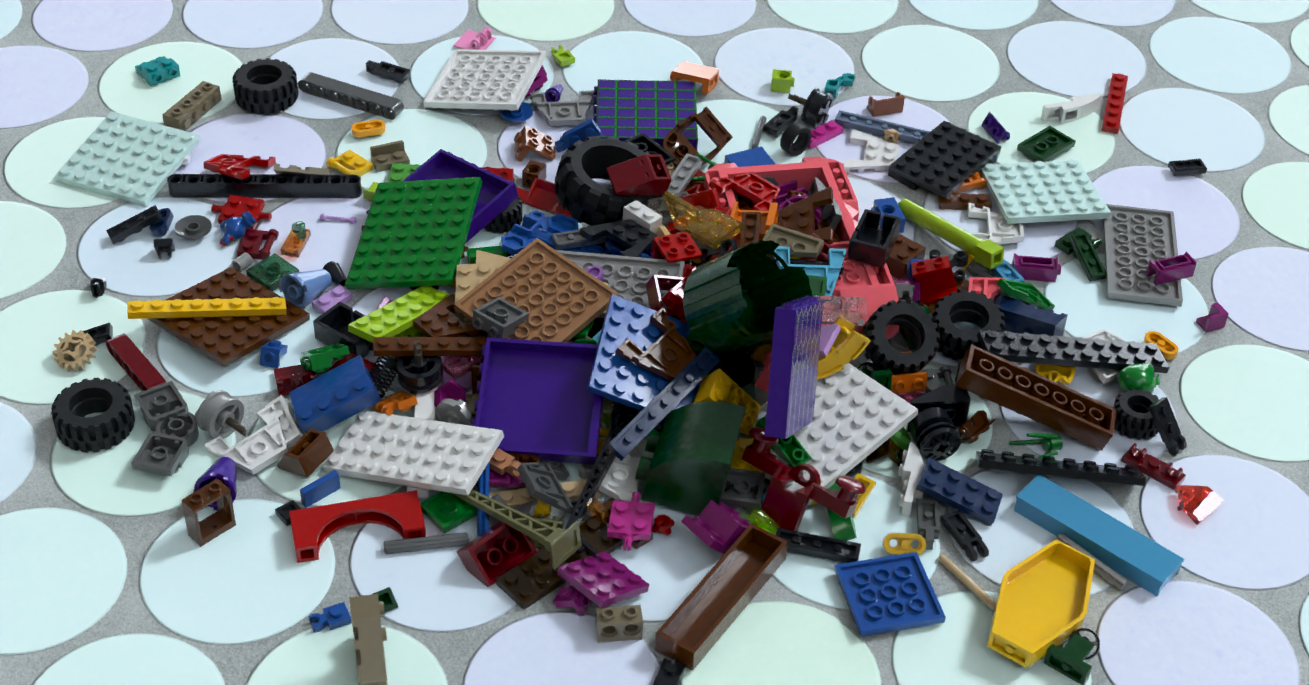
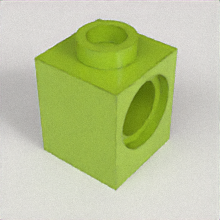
(782, 81)

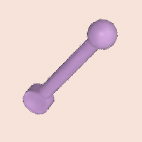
(353, 220)

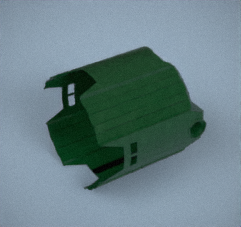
(738, 285)

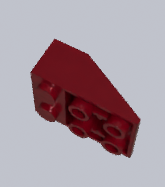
(640, 176)

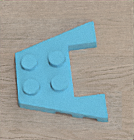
(831, 271)

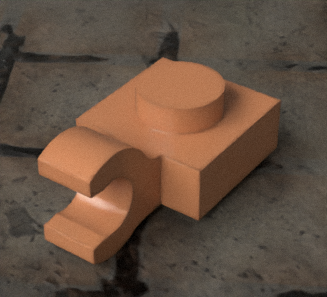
(504, 462)

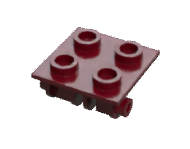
(291, 378)

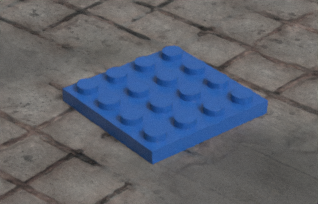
(889, 594)

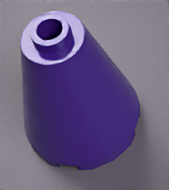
(225, 471)

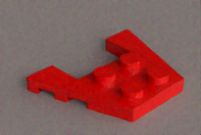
(235, 165)
(750, 186)

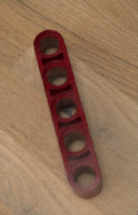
(134, 362)

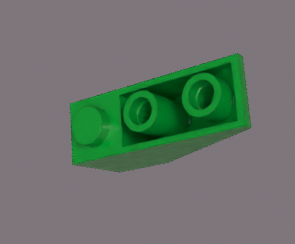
(788, 449)

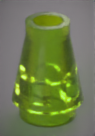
(762, 520)

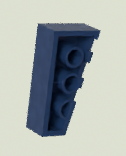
(1029, 318)

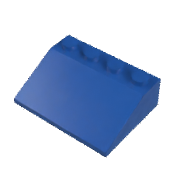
(334, 396)

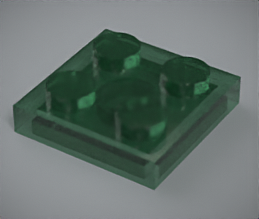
(270, 271)

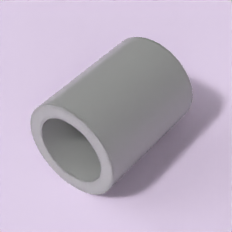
(242, 261)

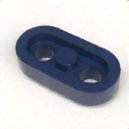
(163, 225)

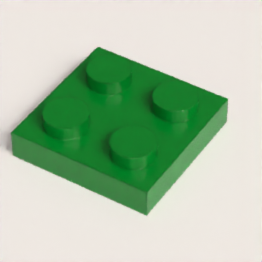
(447, 511)

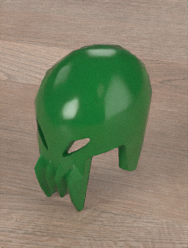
(1138, 377)

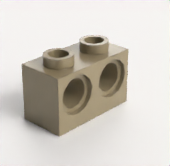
(619, 623)

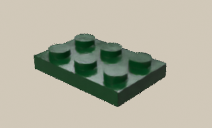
(1046, 145)

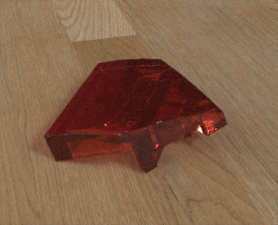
(1197, 501)

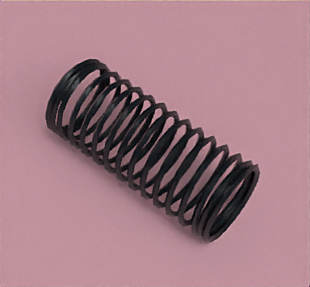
(379, 387)

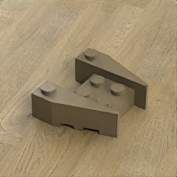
(369, 639)

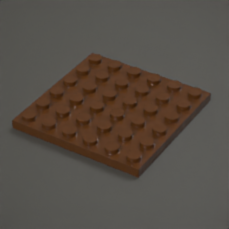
(230, 337)

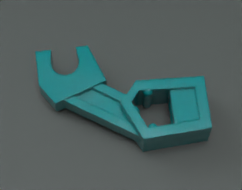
(834, 84)

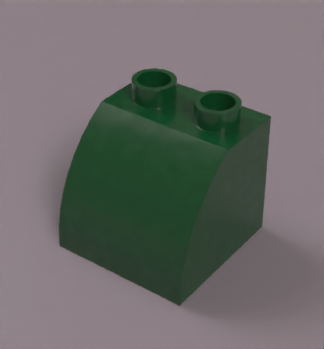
(690, 456)

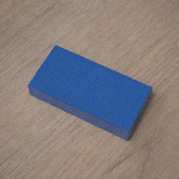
(320, 489)

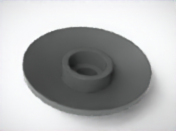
(193, 227)

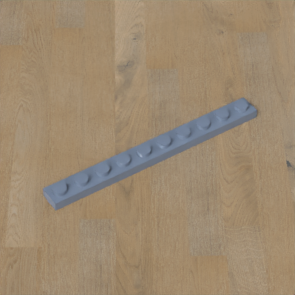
(877, 127)

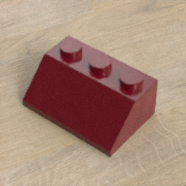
(496, 552)

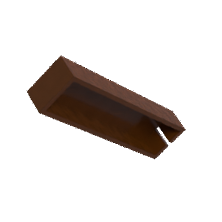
(721, 596)

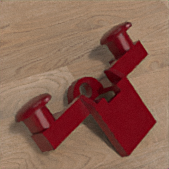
(783, 505)

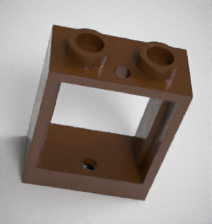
(222, 520)

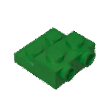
(320, 358)

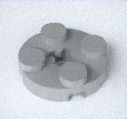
(453, 412)

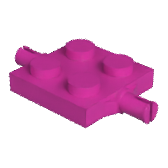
(631, 520)

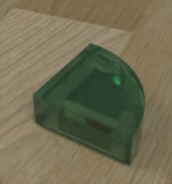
(299, 229)

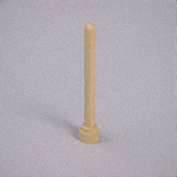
(972, 586)

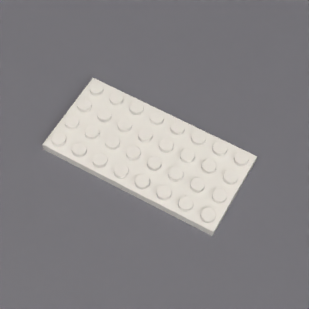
(414, 452)

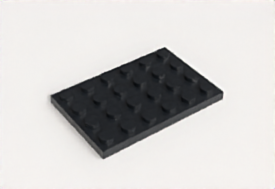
(945, 159)

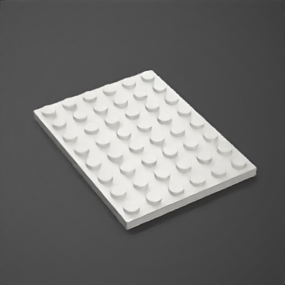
(848, 424)

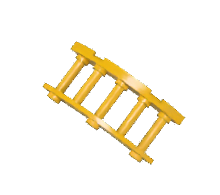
(837, 356)

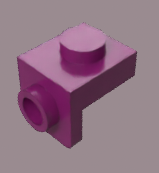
(571, 597)

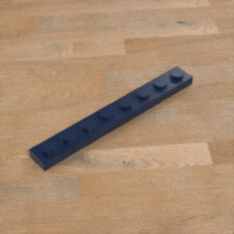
(663, 404)

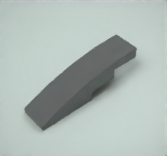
(830, 212)

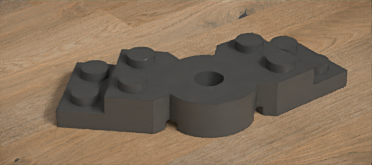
(173, 427)

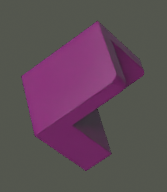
(1215, 319)
(449, 390)

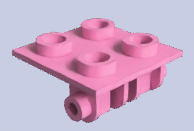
(475, 40)

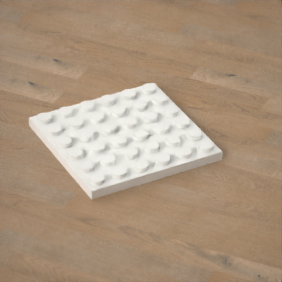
(485, 79)

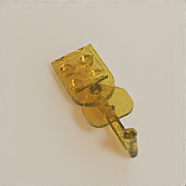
(704, 224)

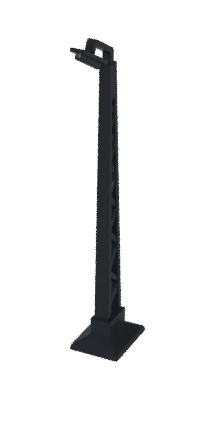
(623, 414)

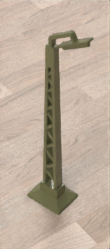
(559, 542)

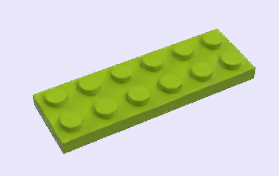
(397, 315)

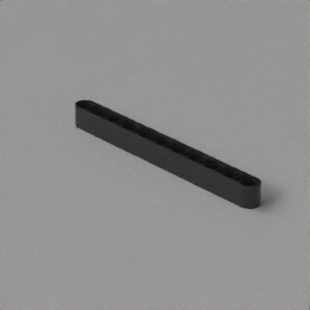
(264, 186)

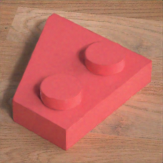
(984, 285)

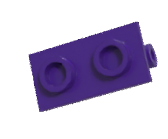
(995, 128)

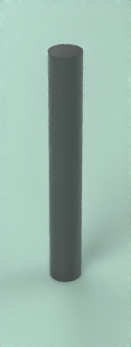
(759, 131)

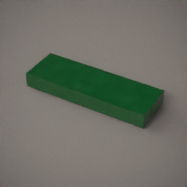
(1087, 256)

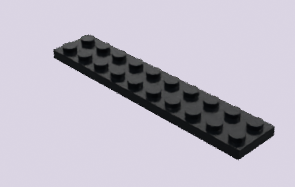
(1071, 350)

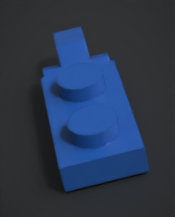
(580, 132)

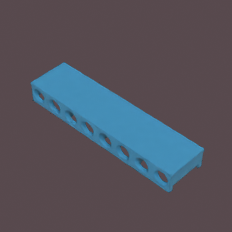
(1099, 534)

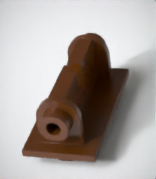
(972, 429)

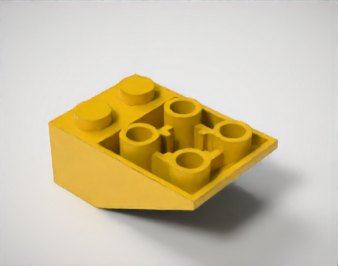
(721, 388)

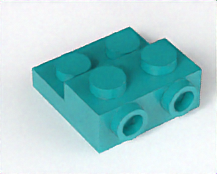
(158, 70)

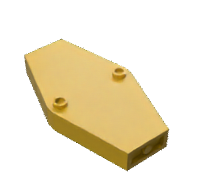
(1041, 603)

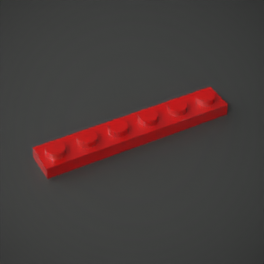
(1114, 103)

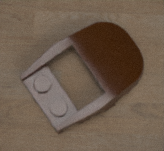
(679, 146)

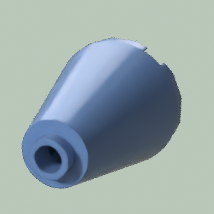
(304, 286)

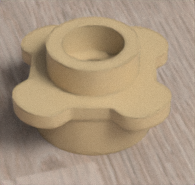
(891, 133)

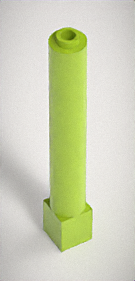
(984, 252)

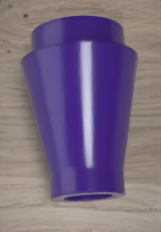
(554, 93)

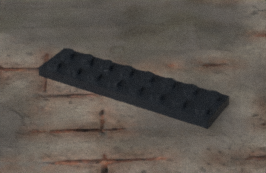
(1067, 468)

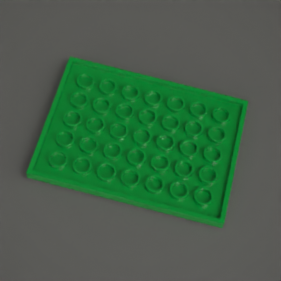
(414, 233)

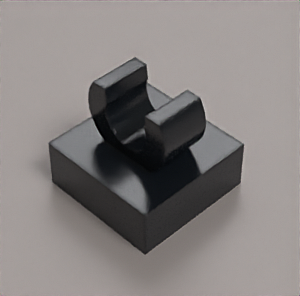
(164, 245)

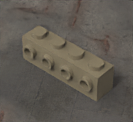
(192, 106)

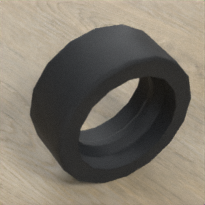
(789, 135)

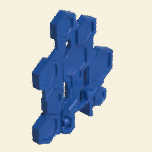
(541, 227)

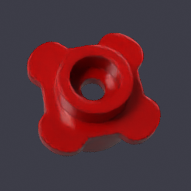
(663, 524)

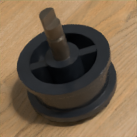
(815, 106)
(419, 372)

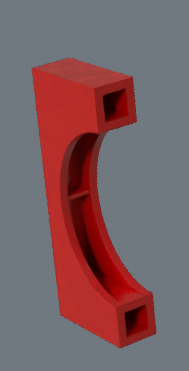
(316, 524)

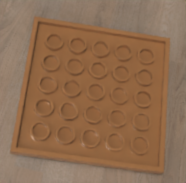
(546, 286)

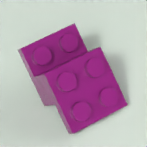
(717, 526)

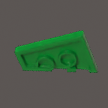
(1024, 292)

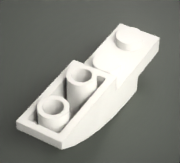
(1071, 110)
(910, 476)

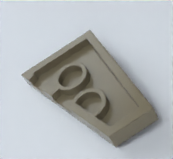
(293, 169)
(800, 244)

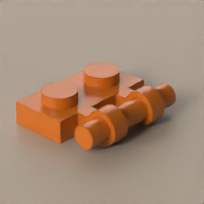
(401, 400)

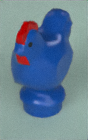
(236, 227)

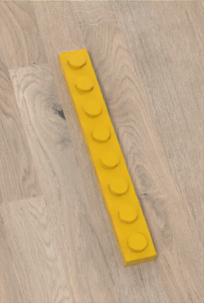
(205, 308)

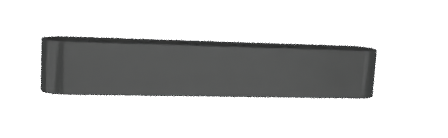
(351, 95)

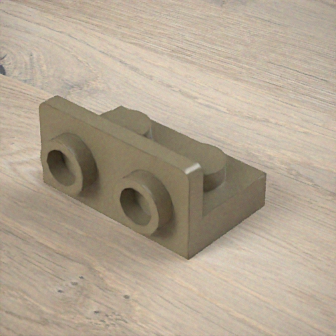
(385, 154)

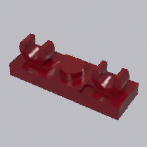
(1154, 467)

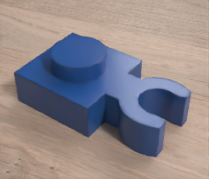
(333, 617)

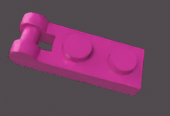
(824, 133)

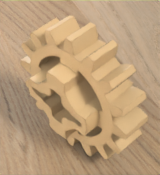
(74, 350)

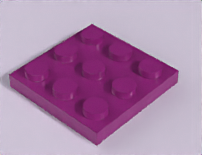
(603, 579)

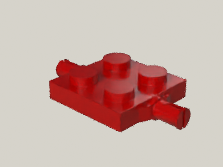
(237, 205)

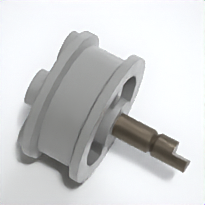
(220, 415)

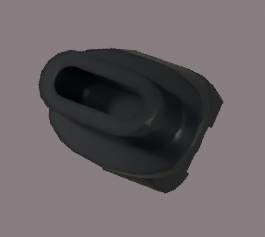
(98, 286)

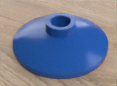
(523, 113)

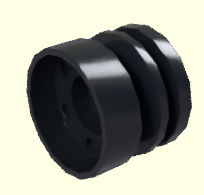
(935, 434)

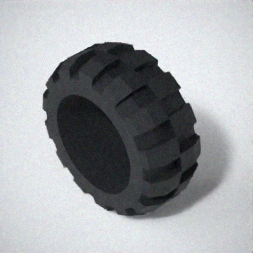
(583, 196)

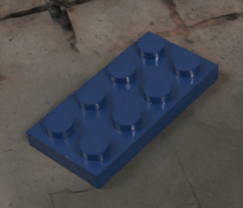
(959, 491)

